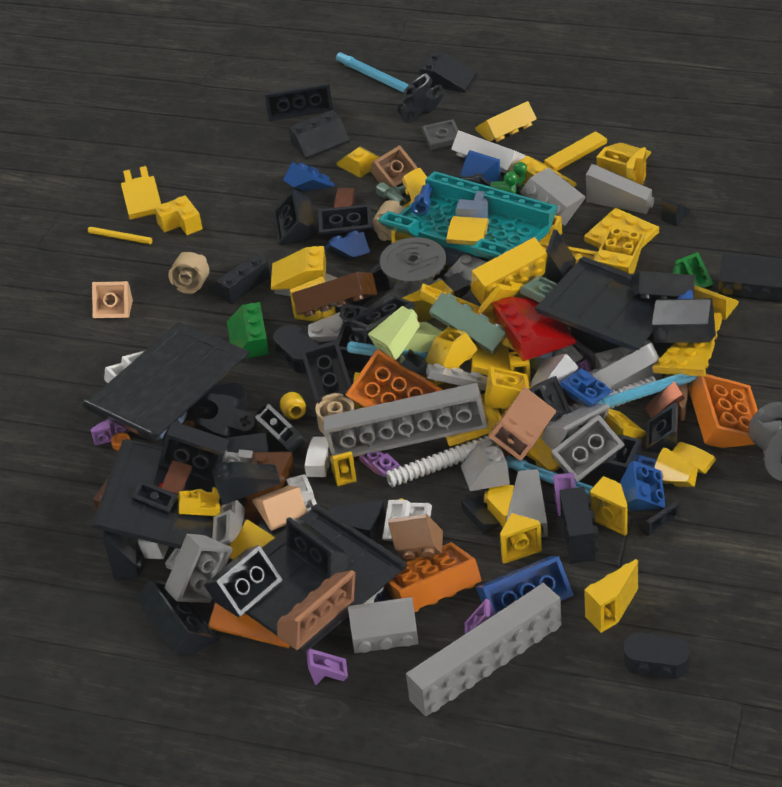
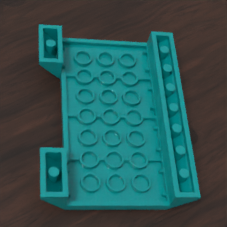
(511, 217)

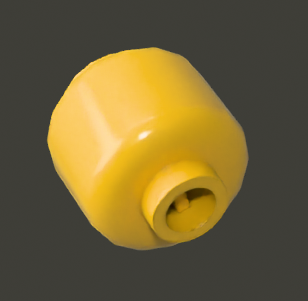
(292, 405)

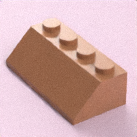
(317, 609)

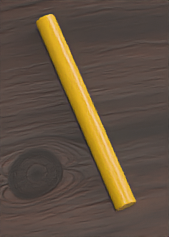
(119, 235)

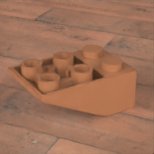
(522, 423)

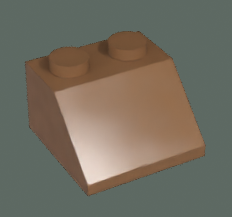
(392, 167)
(416, 536)

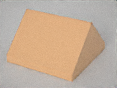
(111, 299)
(280, 505)

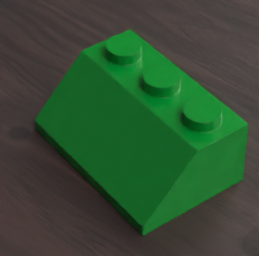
(248, 330)

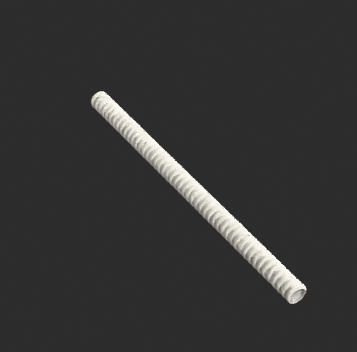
(459, 454)

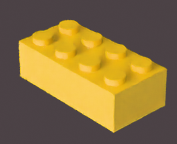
(515, 265)

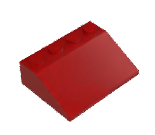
(529, 331)

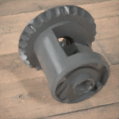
(412, 263)
(768, 436)

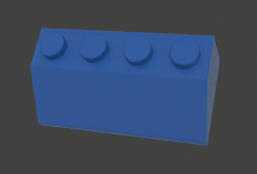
(516, 584)

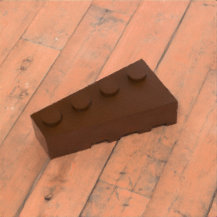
(334, 293)
(284, 465)

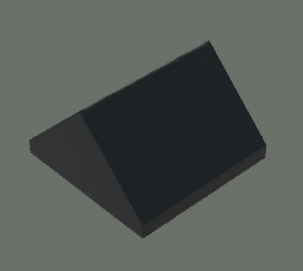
(662, 430)

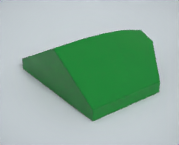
(694, 266)

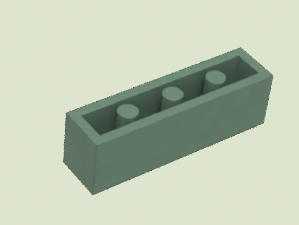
(462, 317)

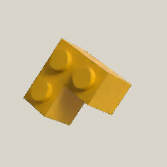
(178, 214)

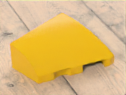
(413, 182)
(676, 469)
(199, 502)

